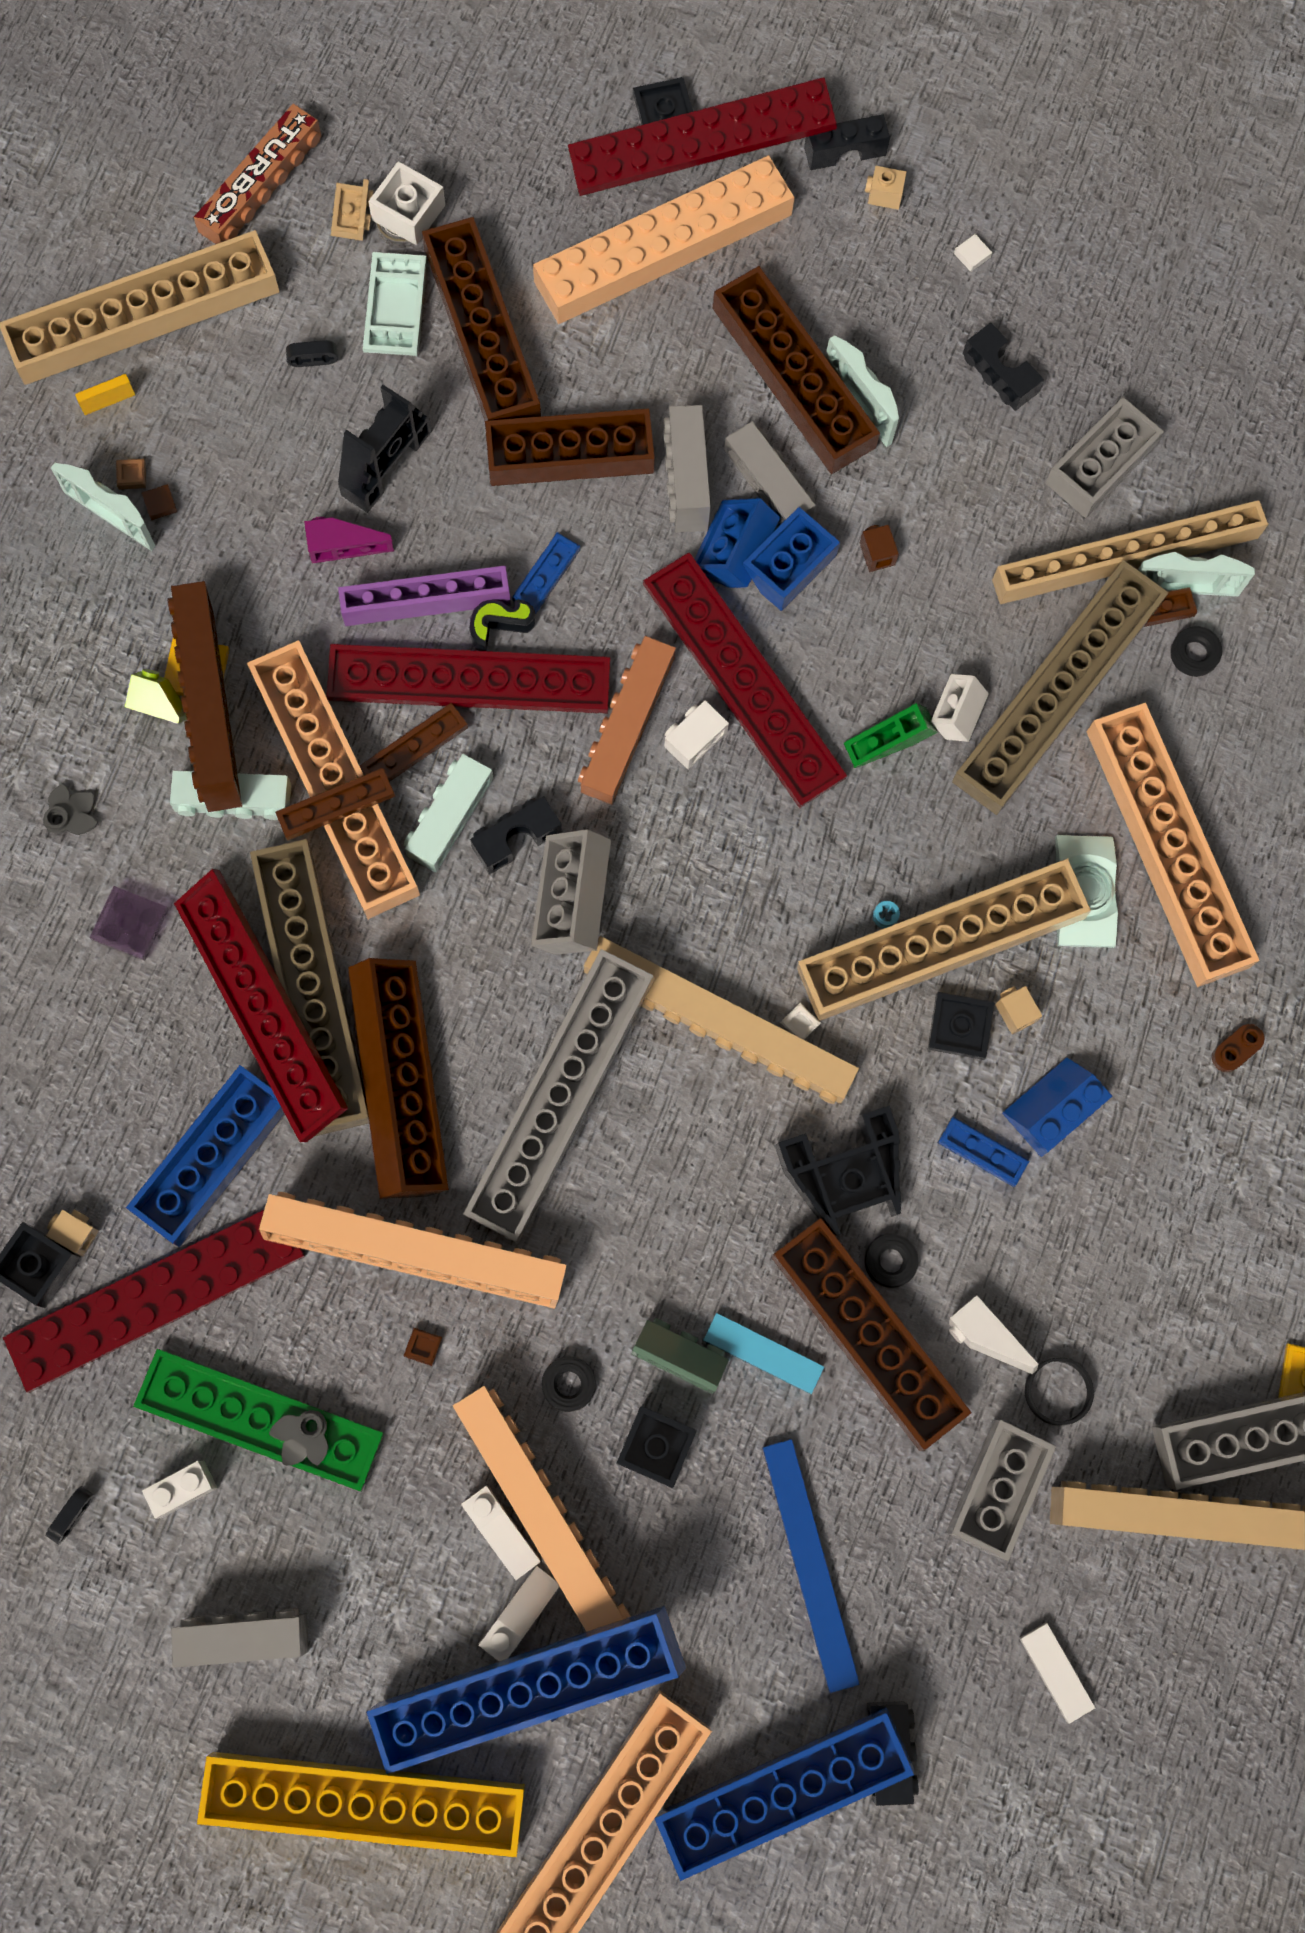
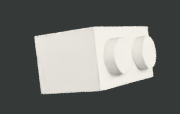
(959, 707)
(695, 734)
(179, 1489)

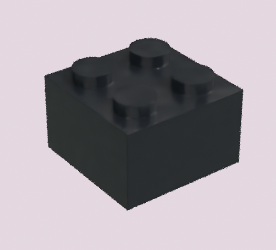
(35, 1265)
(656, 1447)

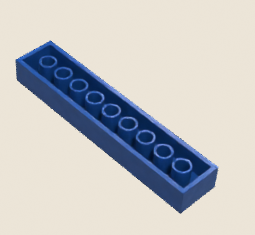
(526, 1690)

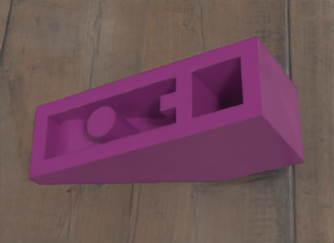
(336, 539)

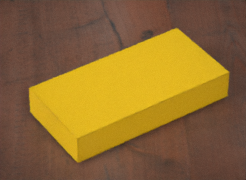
(105, 394)

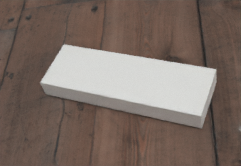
(1057, 1673)

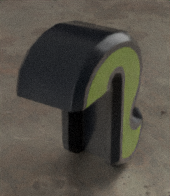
(498, 616)

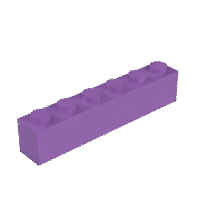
(422, 595)

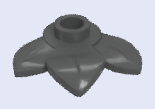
(73, 809)
(298, 1440)

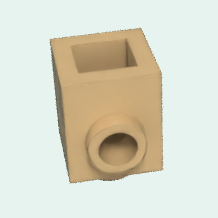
(885, 187)
(1018, 1009)
(72, 1231)

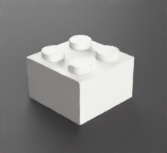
(407, 203)

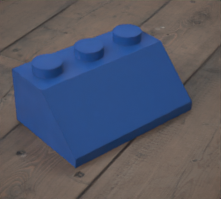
(732, 537)
(791, 558)
(1056, 1105)

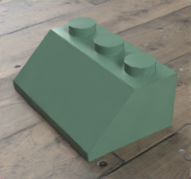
(680, 1355)

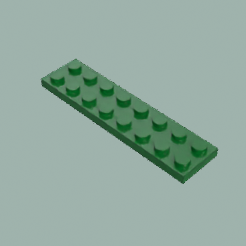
(246, 1413)

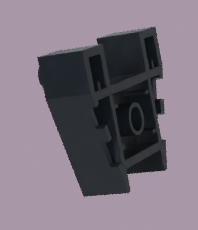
(378, 448)
(849, 1178)

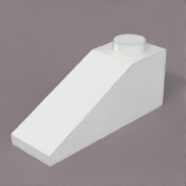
(985, 1333)
(501, 1532)
(519, 1614)

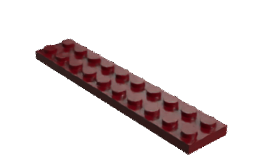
(702, 136)
(468, 678)
(744, 680)
(260, 1006)
(145, 1302)

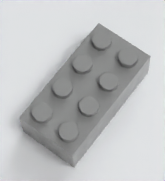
(1104, 457)
(686, 468)
(571, 892)
(1001, 1489)
(239, 1640)

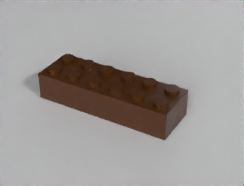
(569, 447)

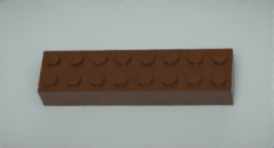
(480, 321)
(795, 370)
(204, 697)
(397, 1078)
(871, 1335)

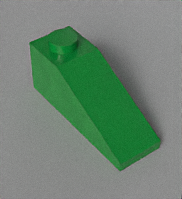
(891, 735)

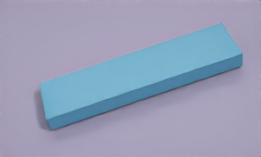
(763, 1353)

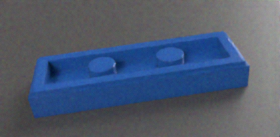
(547, 571)
(983, 1151)

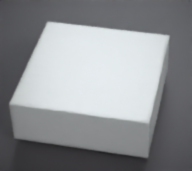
(973, 252)
(800, 1022)

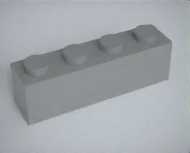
(767, 473)

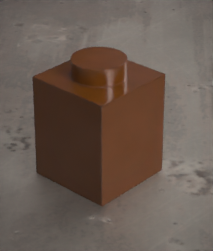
(878, 547)

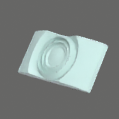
(395, 304)
(872, 395)
(103, 501)
(1204, 576)
(1095, 869)

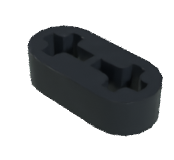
(311, 353)
(69, 1515)

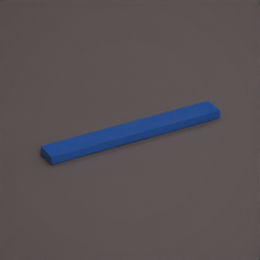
(810, 1566)

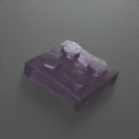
(129, 923)

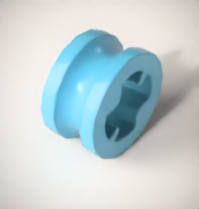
(878, 910)

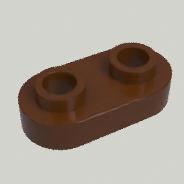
(1239, 1047)

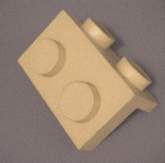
(349, 211)

